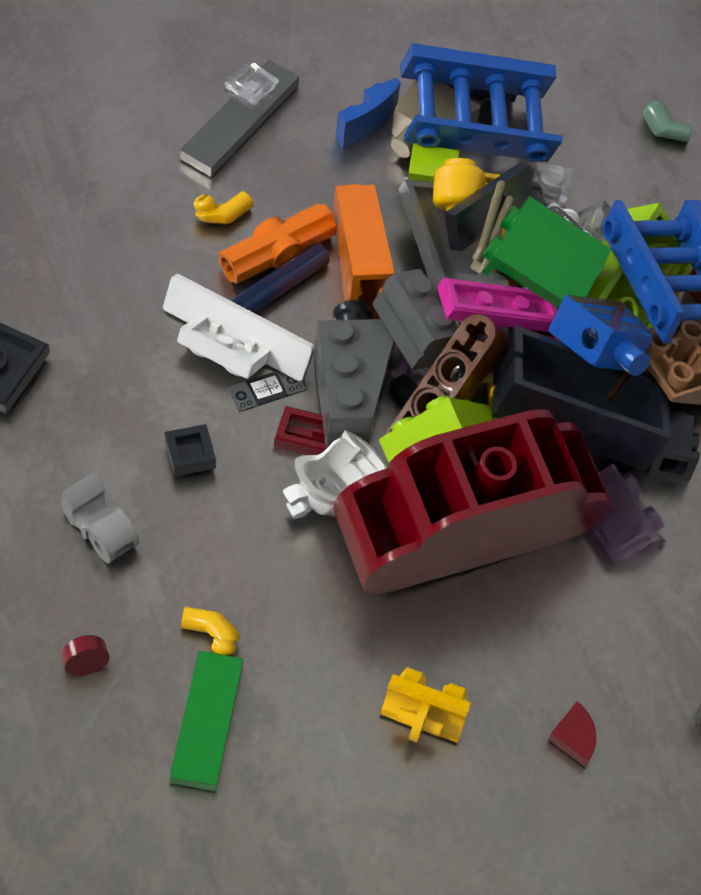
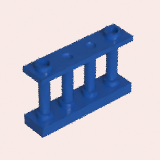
(482, 72)
(642, 262)

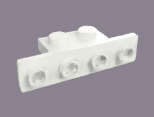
(234, 334)

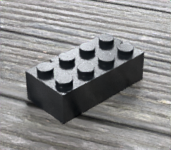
(552, 377)

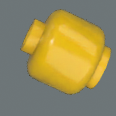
(456, 182)

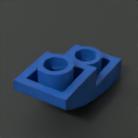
(364, 119)

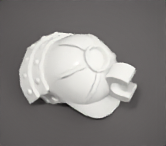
(329, 473)

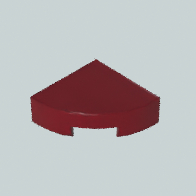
(576, 734)

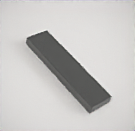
(234, 125)

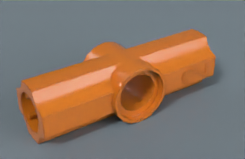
(277, 242)

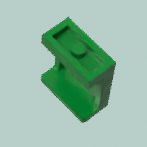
(545, 253)

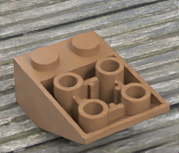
(678, 363)

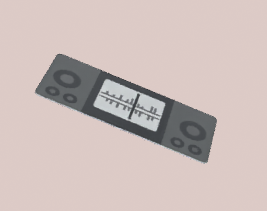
(264, 389)

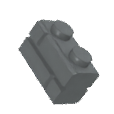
(414, 317)

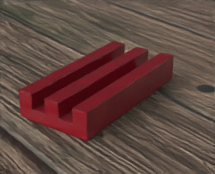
(297, 438)

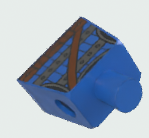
(603, 333)

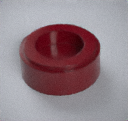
(84, 655)

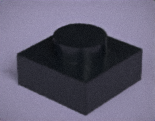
(190, 450)

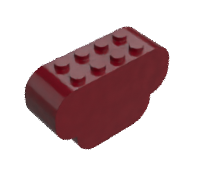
(471, 500)

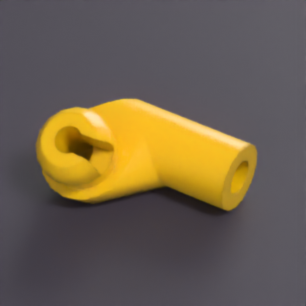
(214, 624)

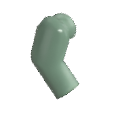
(662, 123)

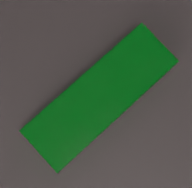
(206, 721)

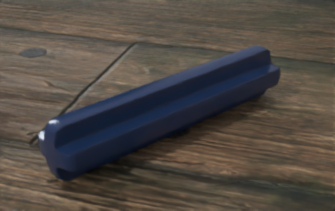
(283, 278)

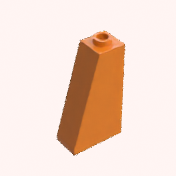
(361, 243)

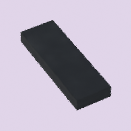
(468, 217)

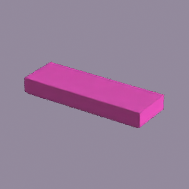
(500, 303)

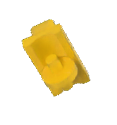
(425, 707)

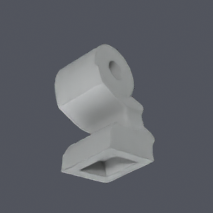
(106, 527)

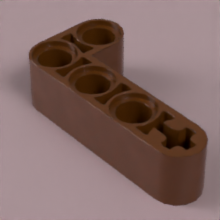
(438, 378)

